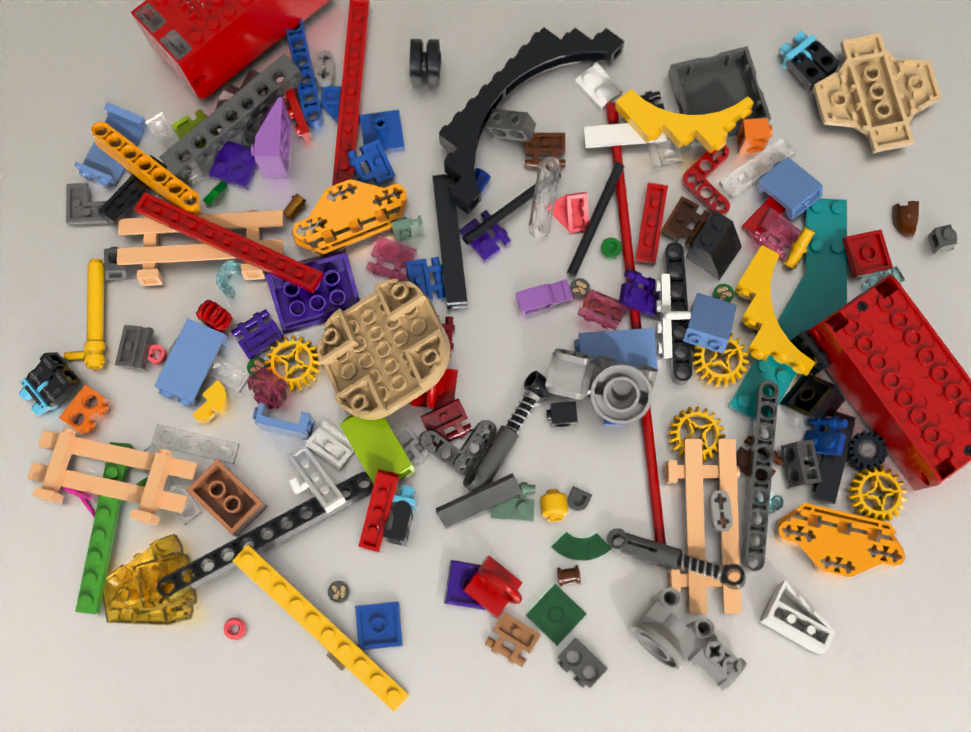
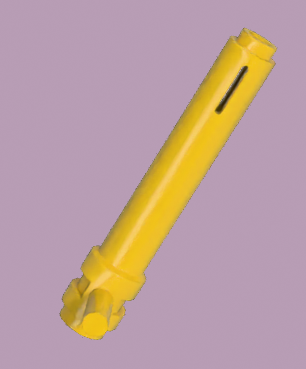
(94, 343)

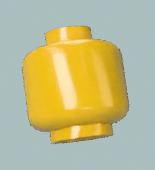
(554, 505)

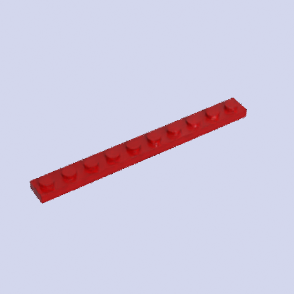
(351, 89)
(229, 242)

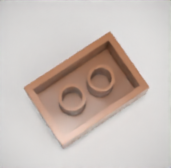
(226, 498)

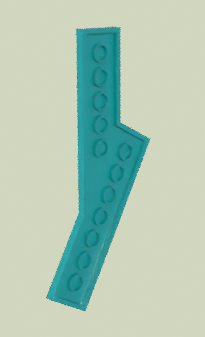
(815, 298)

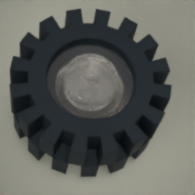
(866, 451)

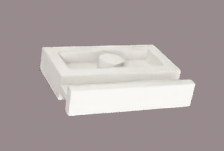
(598, 86)
(330, 444)

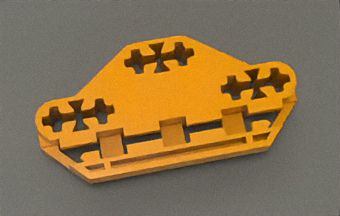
(347, 212)
(835, 544)

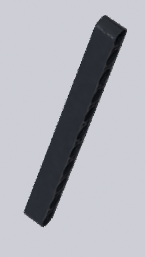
(256, 536)

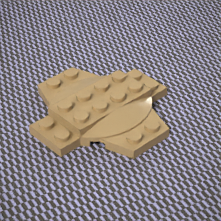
(876, 93)

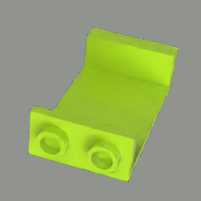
(376, 446)

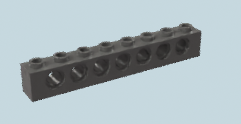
(232, 107)

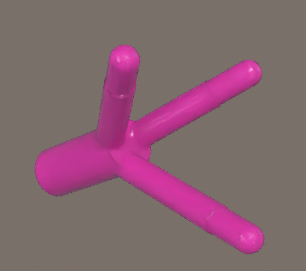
(83, 496)

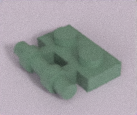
(516, 508)

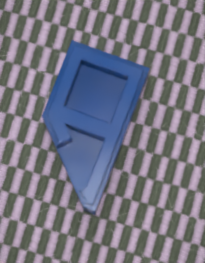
(331, 101)

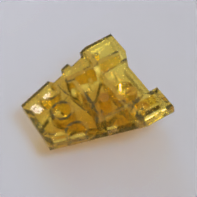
(132, 588)

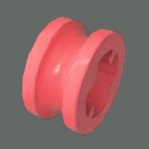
(163, 356)

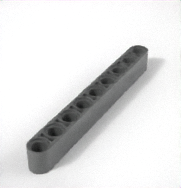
(754, 484)

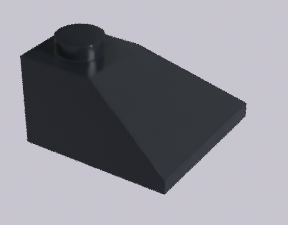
(813, 397)

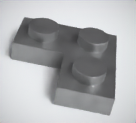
(79, 208)

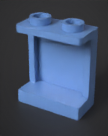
(791, 187)
(710, 323)
(302, 430)

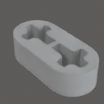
(328, 68)
(725, 510)

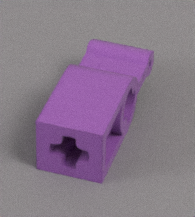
(543, 297)

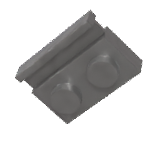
(134, 347)

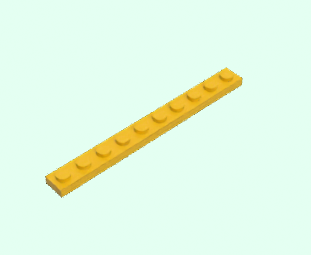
(320, 627)

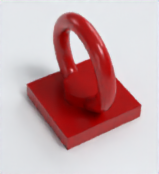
(440, 393)
(493, 587)

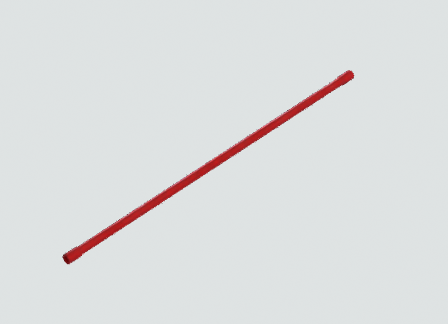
(647, 426)

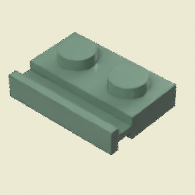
(406, 228)

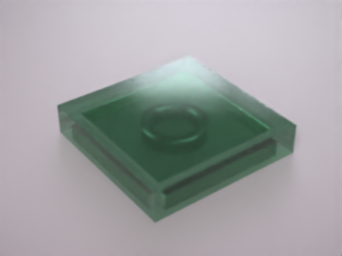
(556, 614)

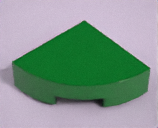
(219, 188)

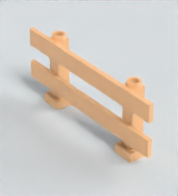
(152, 253)
(694, 473)
(148, 497)

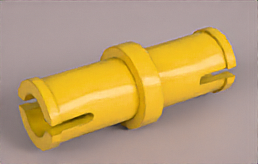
(799, 247)

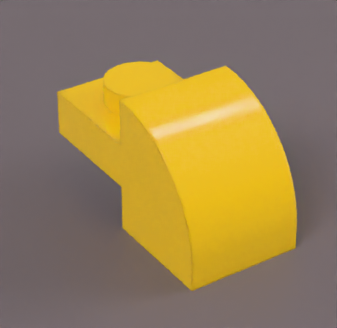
(217, 400)

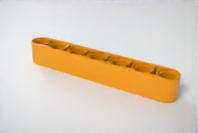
(107, 138)

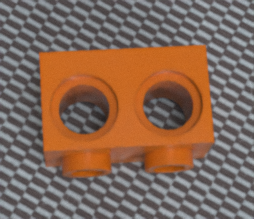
(753, 135)
(80, 406)

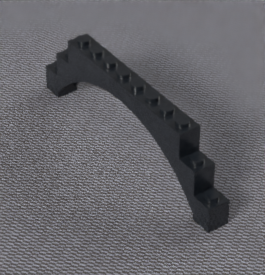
(540, 55)

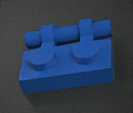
(376, 160)
(418, 274)
(827, 442)

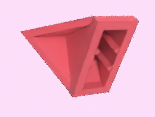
(572, 211)

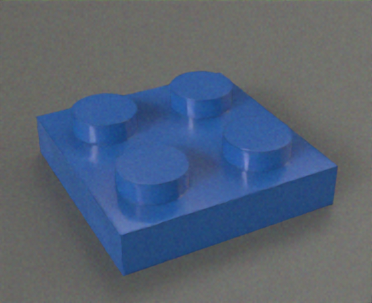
(379, 625)

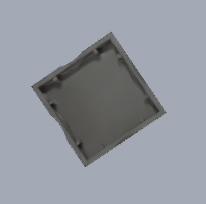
(716, 84)

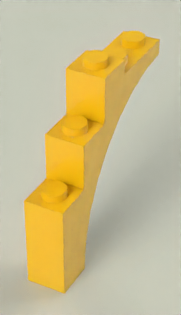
(681, 129)
(760, 315)

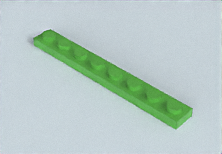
(101, 543)

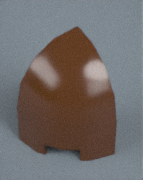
(906, 218)

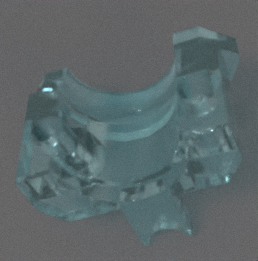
(223, 276)

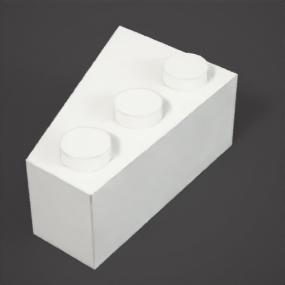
(796, 620)

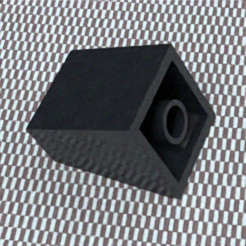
(715, 245)

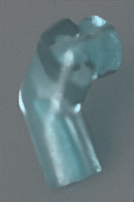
(775, 503)

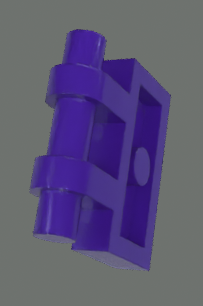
(485, 245)
(636, 298)
(259, 339)

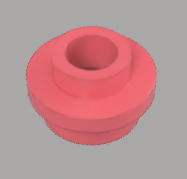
(228, 628)

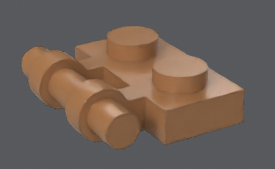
(516, 633)

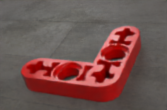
(701, 177)

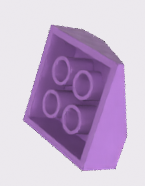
(273, 142)

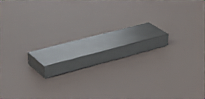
(479, 500)

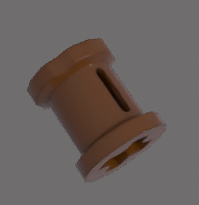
(568, 576)

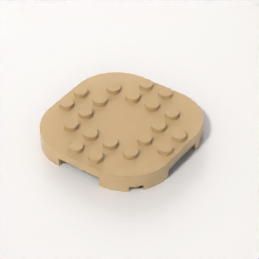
(384, 350)

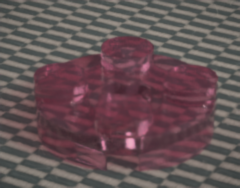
(268, 388)

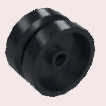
(425, 61)

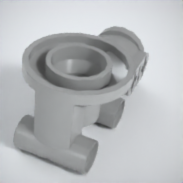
(578, 375)
(674, 642)

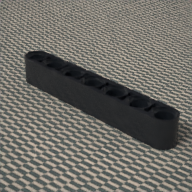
(450, 244)
(681, 304)

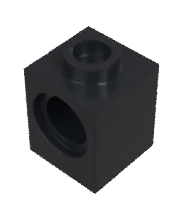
(562, 414)

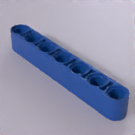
(305, 89)

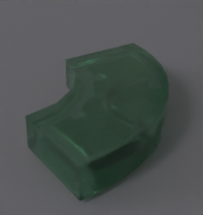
(580, 549)

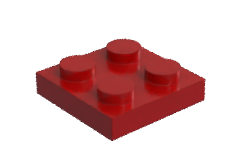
(867, 253)

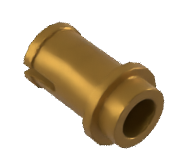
(294, 206)

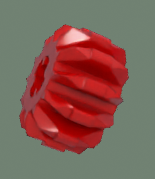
(214, 316)

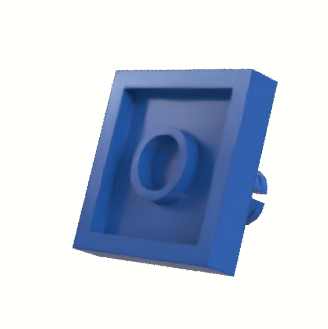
(385, 127)

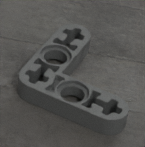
(456, 454)

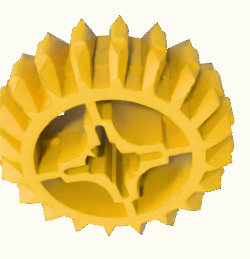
(723, 366)
(290, 371)
(691, 426)
(876, 485)

